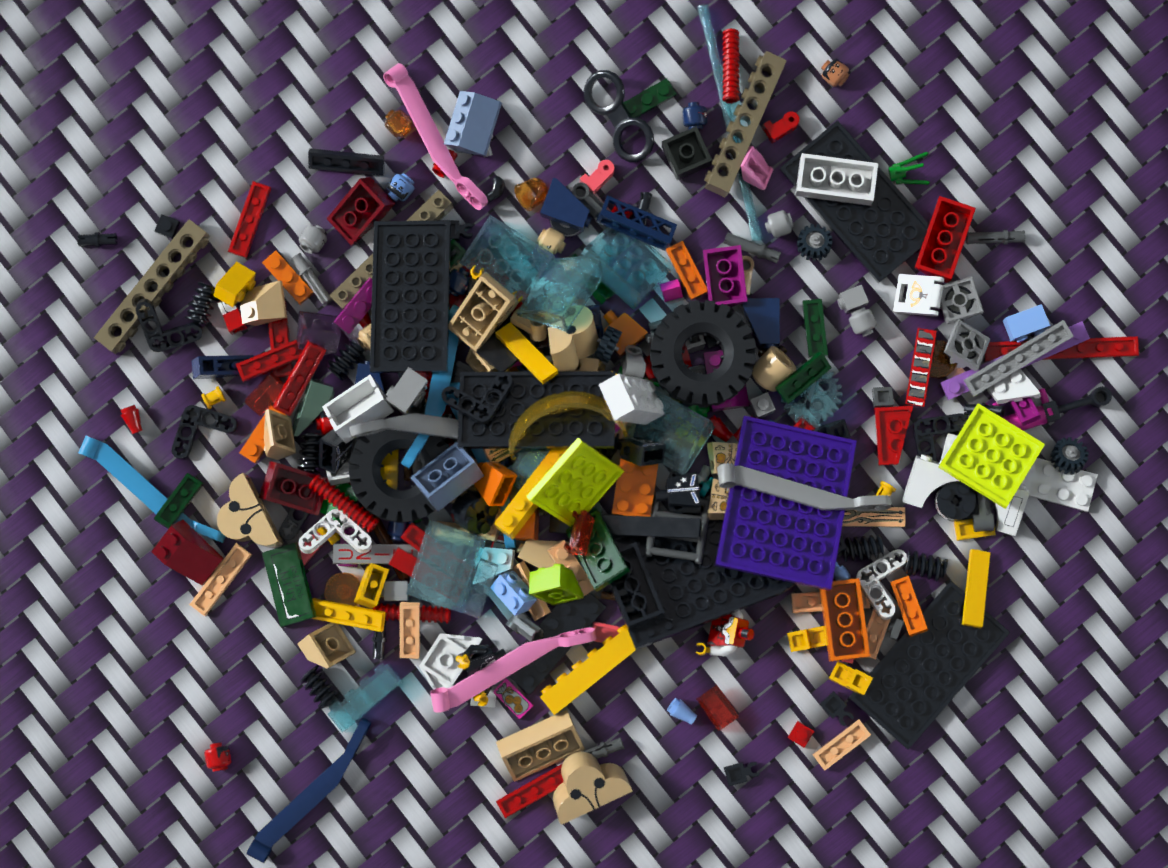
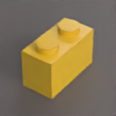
(235, 284)
(371, 585)

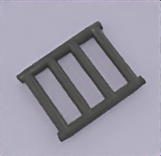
(698, 556)

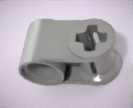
(634, 363)

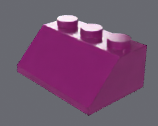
(725, 275)
(711, 361)

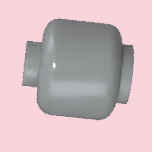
(779, 223)
(312, 239)
(862, 321)

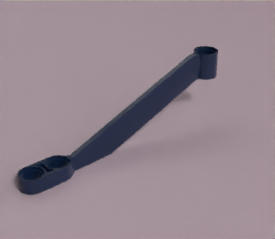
(307, 799)

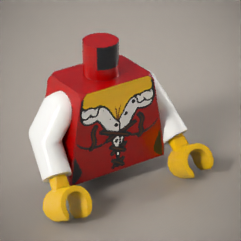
(727, 635)

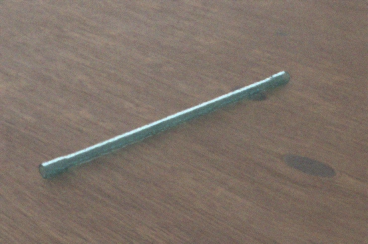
(705, 19)

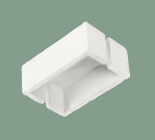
(357, 405)

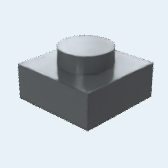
(882, 397)
(895, 628)

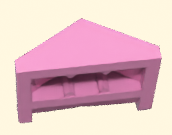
(755, 169)

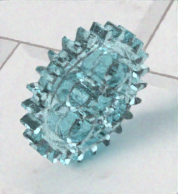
(827, 399)

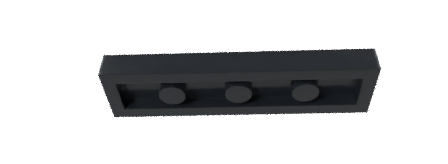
(346, 162)

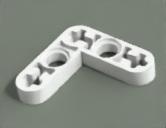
(333, 527)
(873, 583)

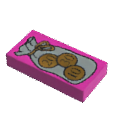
(513, 698)

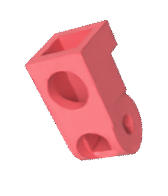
(599, 176)

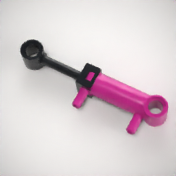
(1051, 412)

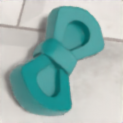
(707, 486)

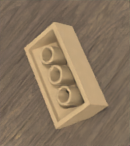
(540, 745)

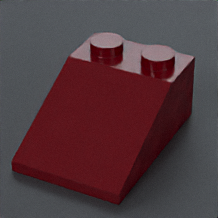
(360, 209)
(290, 488)
(187, 553)

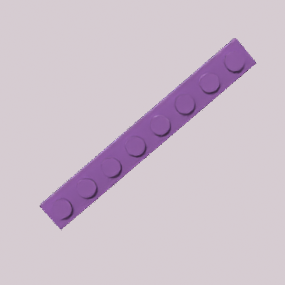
(955, 386)

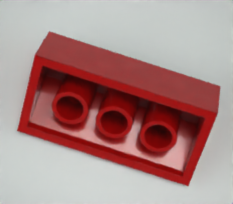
(944, 238)

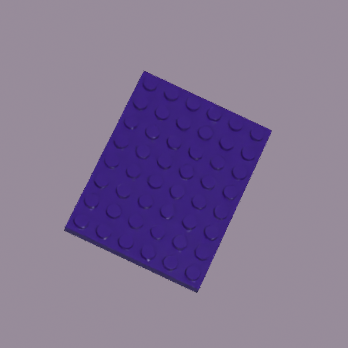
(775, 534)

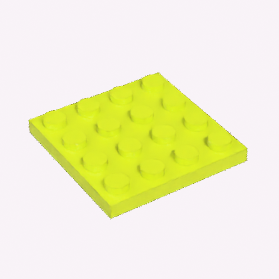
(991, 456)
(575, 482)

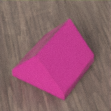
(671, 290)

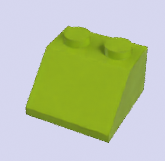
(554, 585)

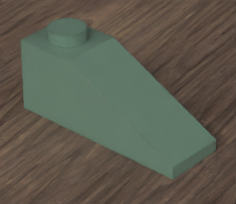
(313, 398)

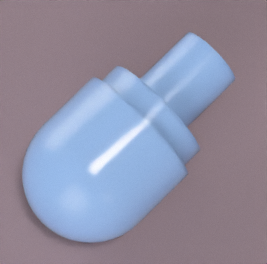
(841, 573)

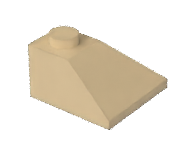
(263, 304)
(278, 435)
(326, 646)

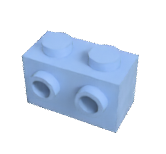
(1026, 323)
(513, 592)

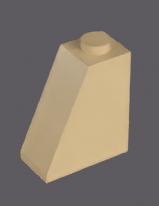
(536, 552)

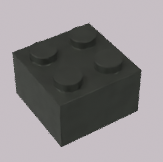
(686, 153)

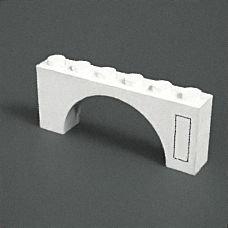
(927, 477)

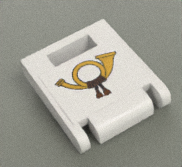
(920, 296)

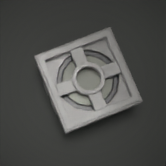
(958, 301)
(965, 346)

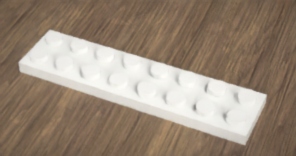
(1051, 485)

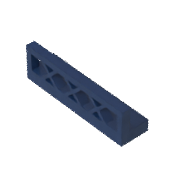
(634, 229)

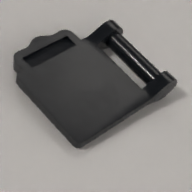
(498, 354)

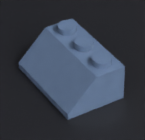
(472, 123)
(447, 476)

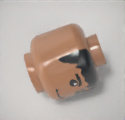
(835, 72)

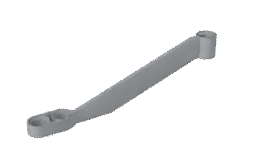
(410, 423)
(738, 475)

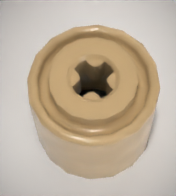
(772, 368)

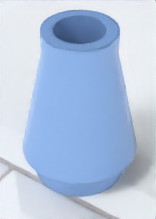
(681, 711)

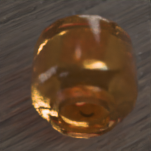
(398, 123)

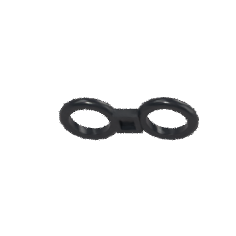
(619, 115)

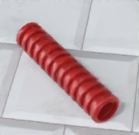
(731, 65)
(343, 503)
(426, 613)

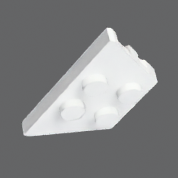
(440, 661)

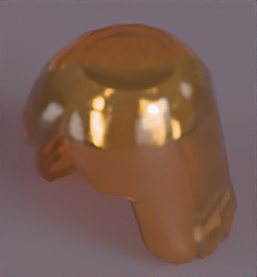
(524, 193)

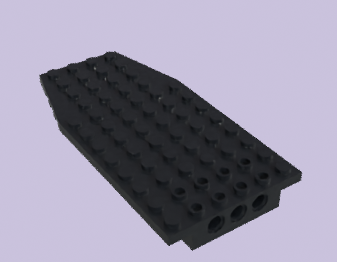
(676, 594)

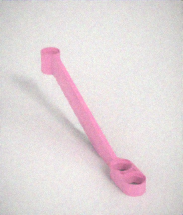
(399, 78)
(446, 698)

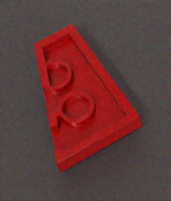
(890, 432)

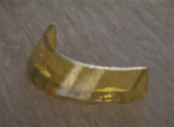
(555, 404)

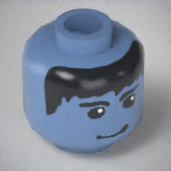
(400, 187)

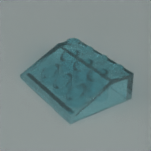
(507, 257)
(628, 265)
(562, 291)
(679, 429)
(446, 566)

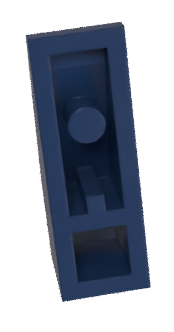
(216, 366)

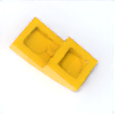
(807, 639)
(850, 678)

